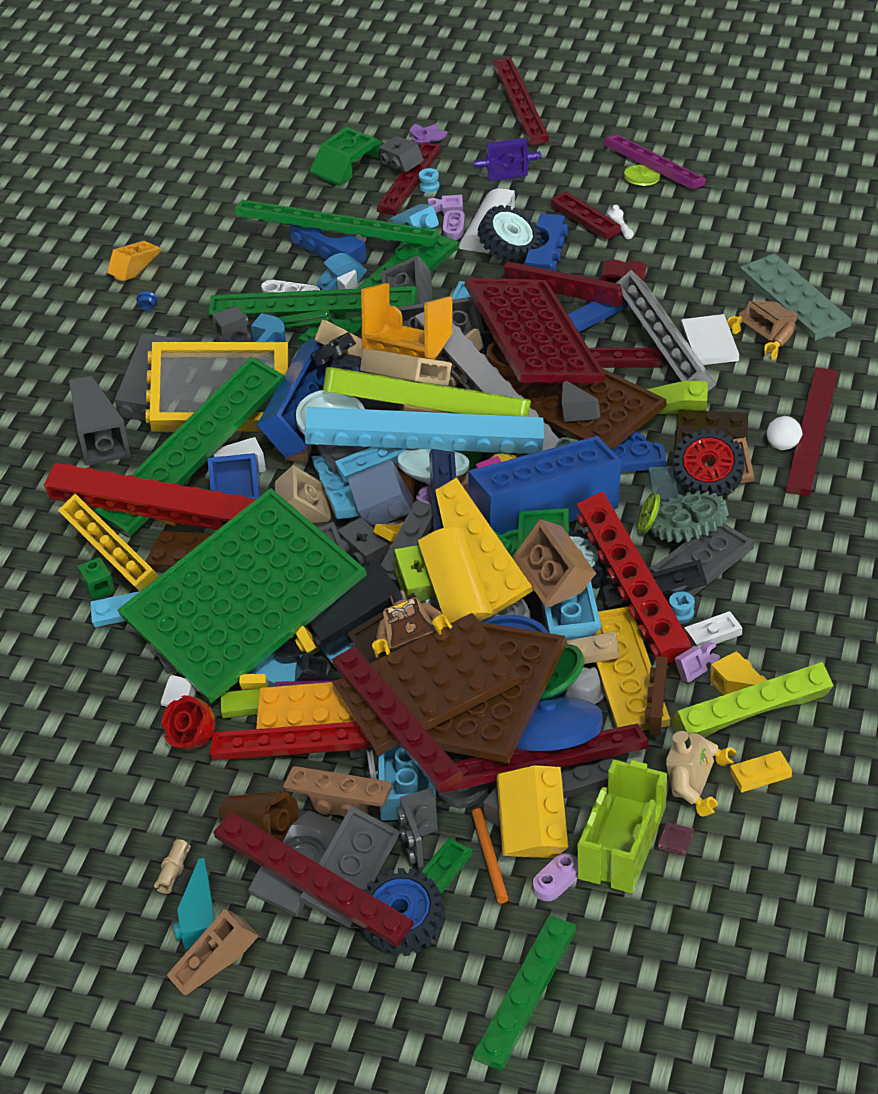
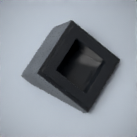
(310, 668)

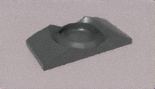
(310, 837)

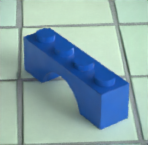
(553, 234)
(325, 246)

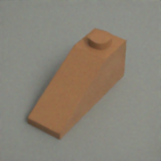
(214, 951)

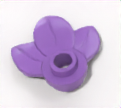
(426, 134)

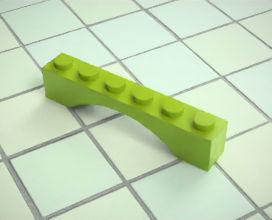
(775, 693)

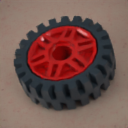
(708, 448)

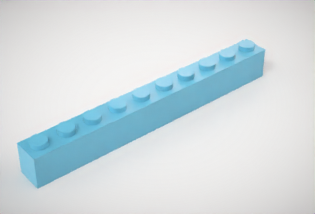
(424, 430)

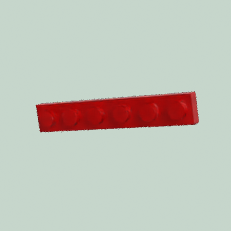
(287, 741)

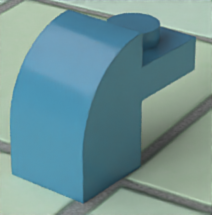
(337, 266)
(268, 329)

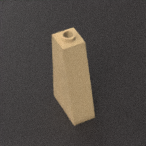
(406, 366)

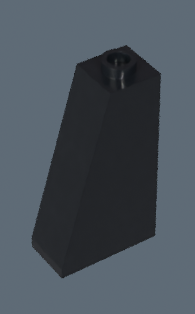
(354, 608)

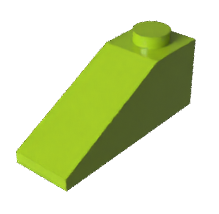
(683, 396)

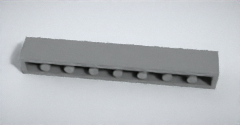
(663, 330)

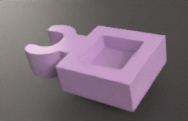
(447, 203)
(693, 661)

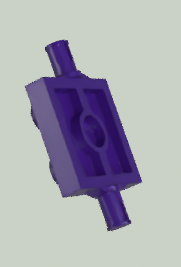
(507, 159)

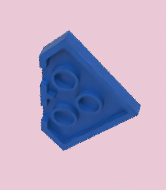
(639, 453)

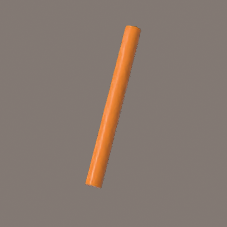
(489, 855)

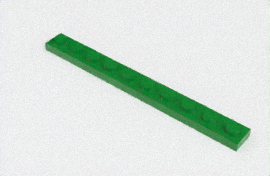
(335, 222)
(305, 301)

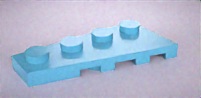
(336, 489)

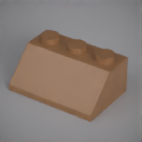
(553, 564)

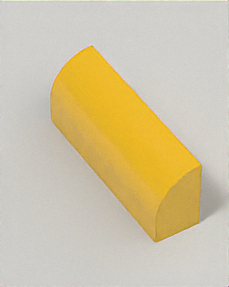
(454, 574)

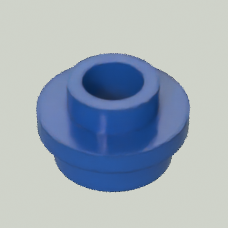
(146, 300)

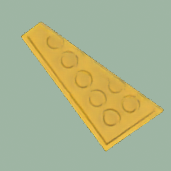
(497, 569)

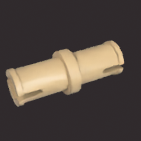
(172, 866)

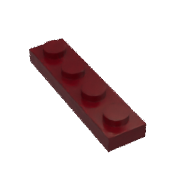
(585, 215)

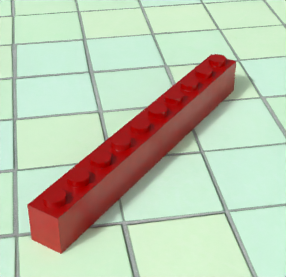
(144, 496)

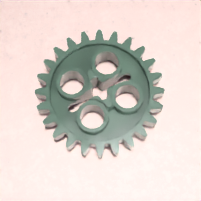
(689, 516)

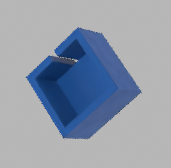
(235, 475)

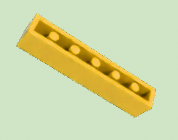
(108, 543)

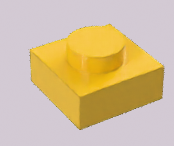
(305, 641)

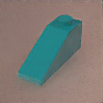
(195, 908)

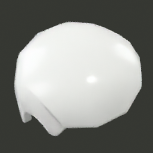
(784, 433)

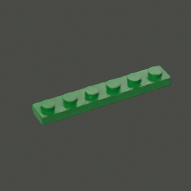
(524, 993)

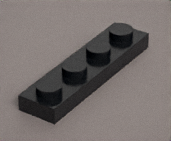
(670, 580)

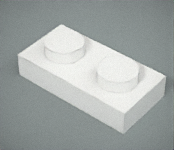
(714, 630)

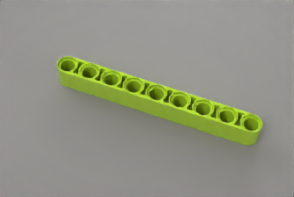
(422, 394)

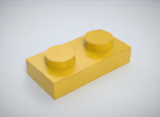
(760, 771)

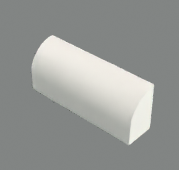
(494, 198)

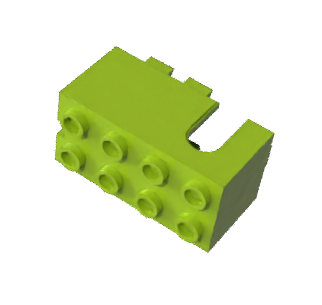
(622, 825)

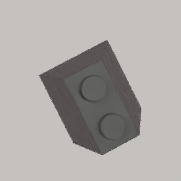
(132, 393)
(98, 423)

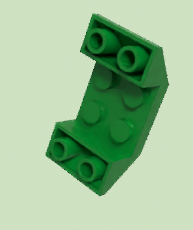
(340, 151)

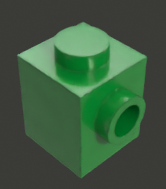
(96, 578)

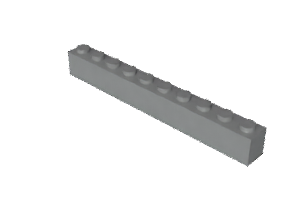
(477, 373)

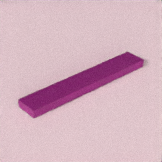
(655, 161)

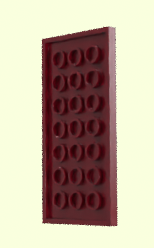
(534, 331)

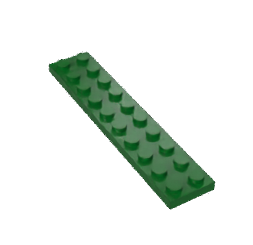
(431, 256)
(203, 433)

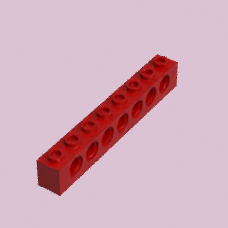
(597, 510)

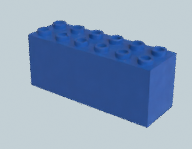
(545, 481)

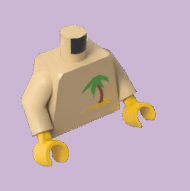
(690, 766)

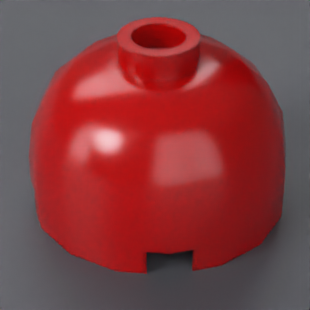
(188, 723)

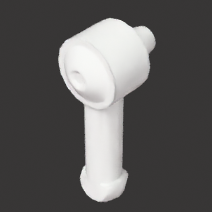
(617, 215)

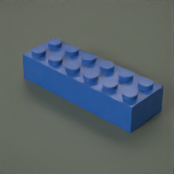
(301, 380)

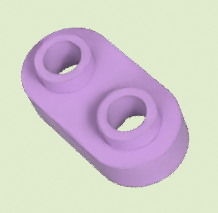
(454, 224)
(559, 876)

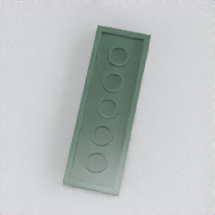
(784, 285)

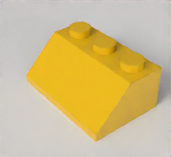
(532, 812)

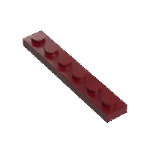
(569, 284)

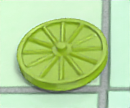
(641, 175)
(648, 513)

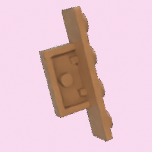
(337, 792)

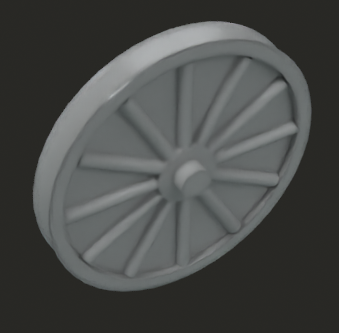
(372, 773)

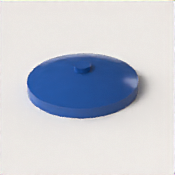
(561, 724)

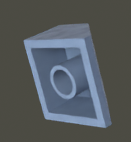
(380, 494)

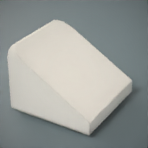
(347, 281)
(175, 689)

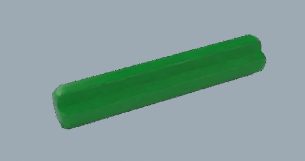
(305, 319)

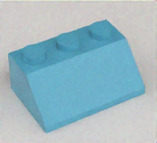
(574, 616)

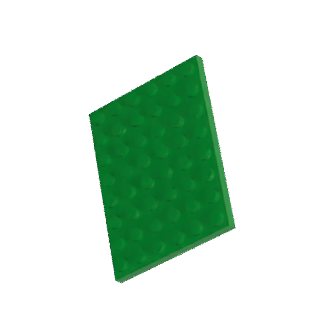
(241, 594)

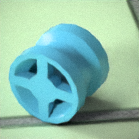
(429, 180)
(683, 606)

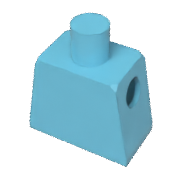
(419, 216)

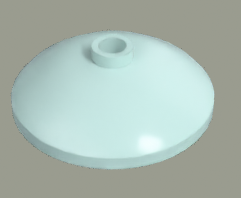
(325, 400)
(417, 465)

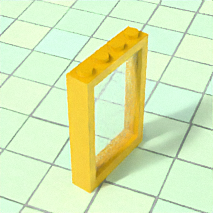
(190, 372)

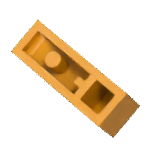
(131, 259)

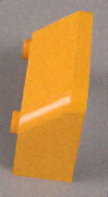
(385, 330)

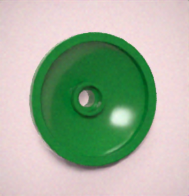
(565, 672)

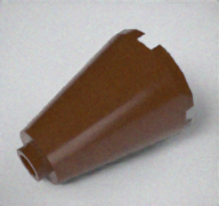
(268, 811)

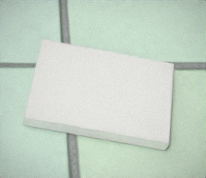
(710, 339)

